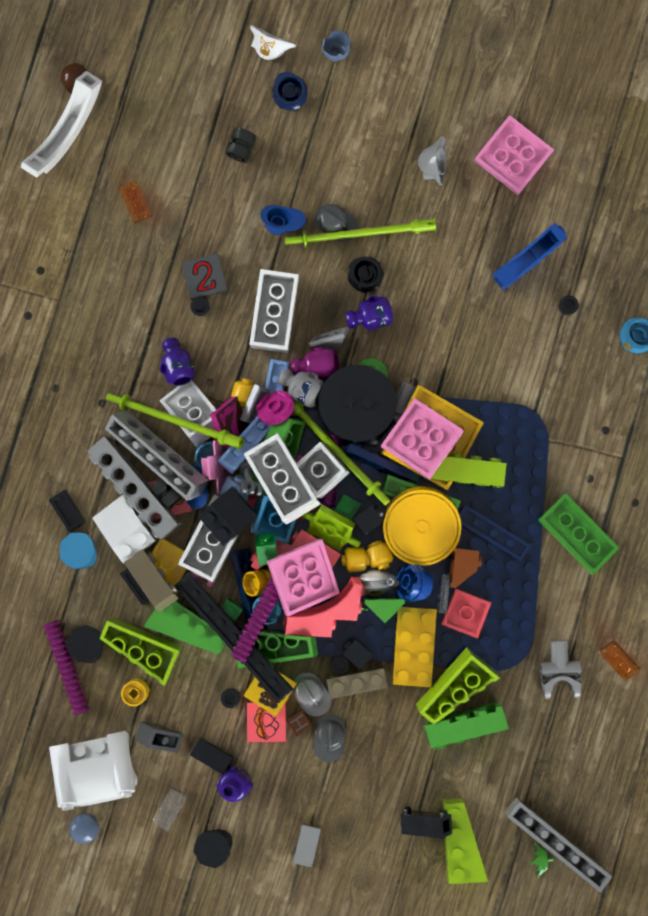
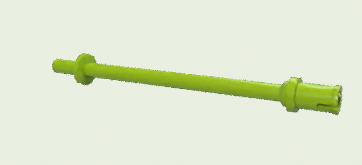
(415, 226)
(223, 436)
(373, 488)

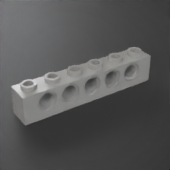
(98, 453)
(156, 455)
(558, 844)

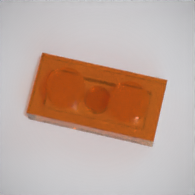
(135, 201)
(619, 660)

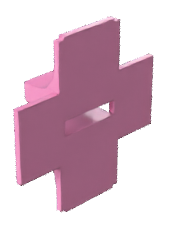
(213, 469)

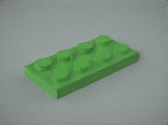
(578, 534)

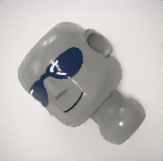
(303, 386)

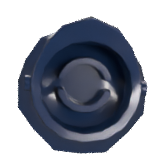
(289, 91)

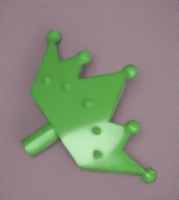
(541, 860)

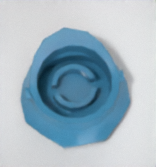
(635, 335)
(78, 550)

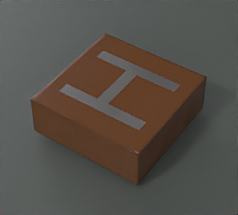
(299, 722)

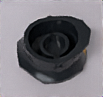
(365, 274)
(85, 644)
(213, 847)

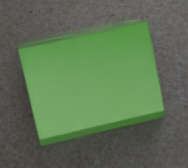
(384, 607)

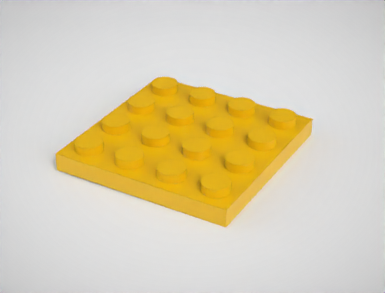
(467, 422)

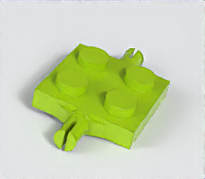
(331, 528)

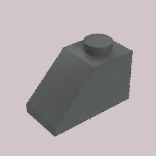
(158, 737)

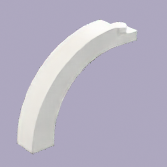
(68, 127)

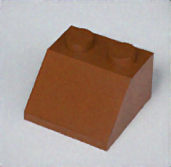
(463, 565)

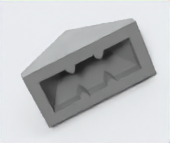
(330, 340)

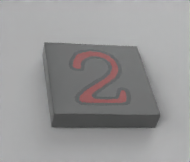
(204, 276)

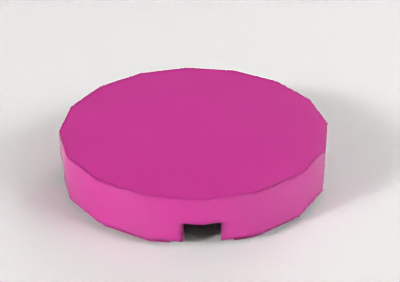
(275, 408)

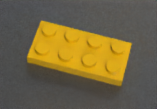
(414, 647)

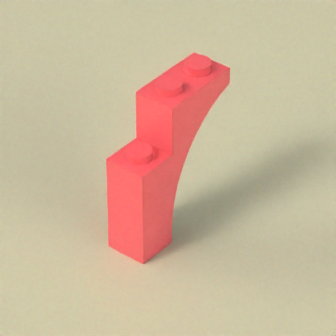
(298, 539)
(322, 618)

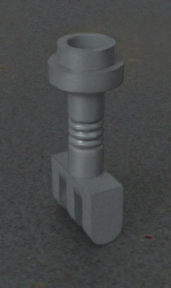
(248, 484)

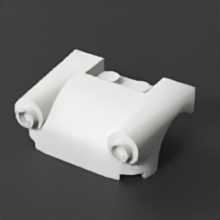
(93, 771)

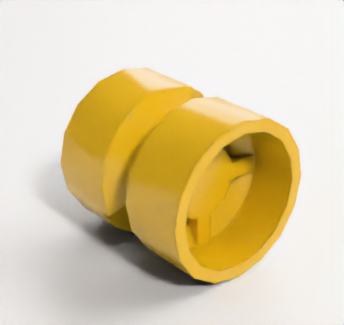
(255, 581)
(135, 692)

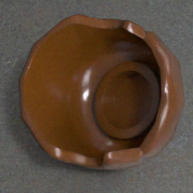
(70, 74)

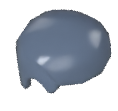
(336, 46)
(83, 828)

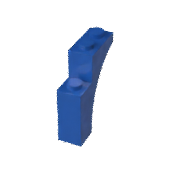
(530, 257)

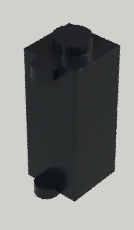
(426, 823)

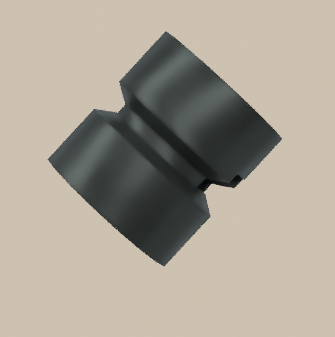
(241, 143)
(168, 495)

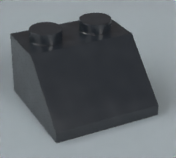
(228, 516)

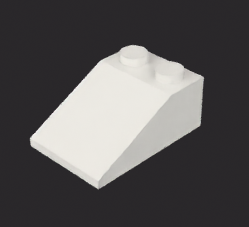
(192, 405)
(123, 529)

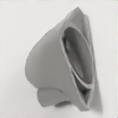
(433, 161)

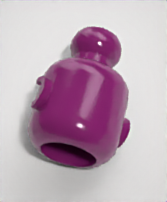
(318, 361)

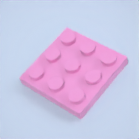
(513, 155)
(422, 438)
(303, 577)

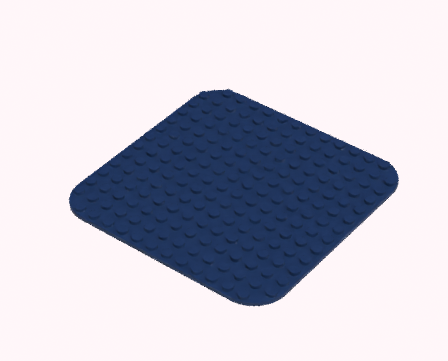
(507, 635)

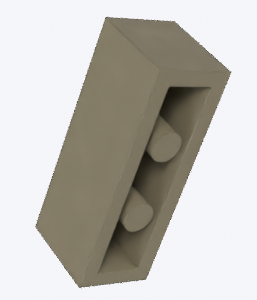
(152, 580)
(356, 682)

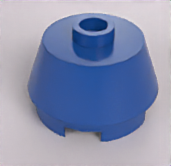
(414, 583)

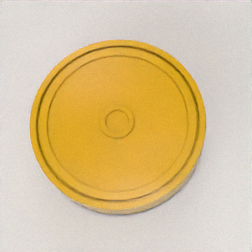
(421, 526)

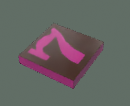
(228, 418)

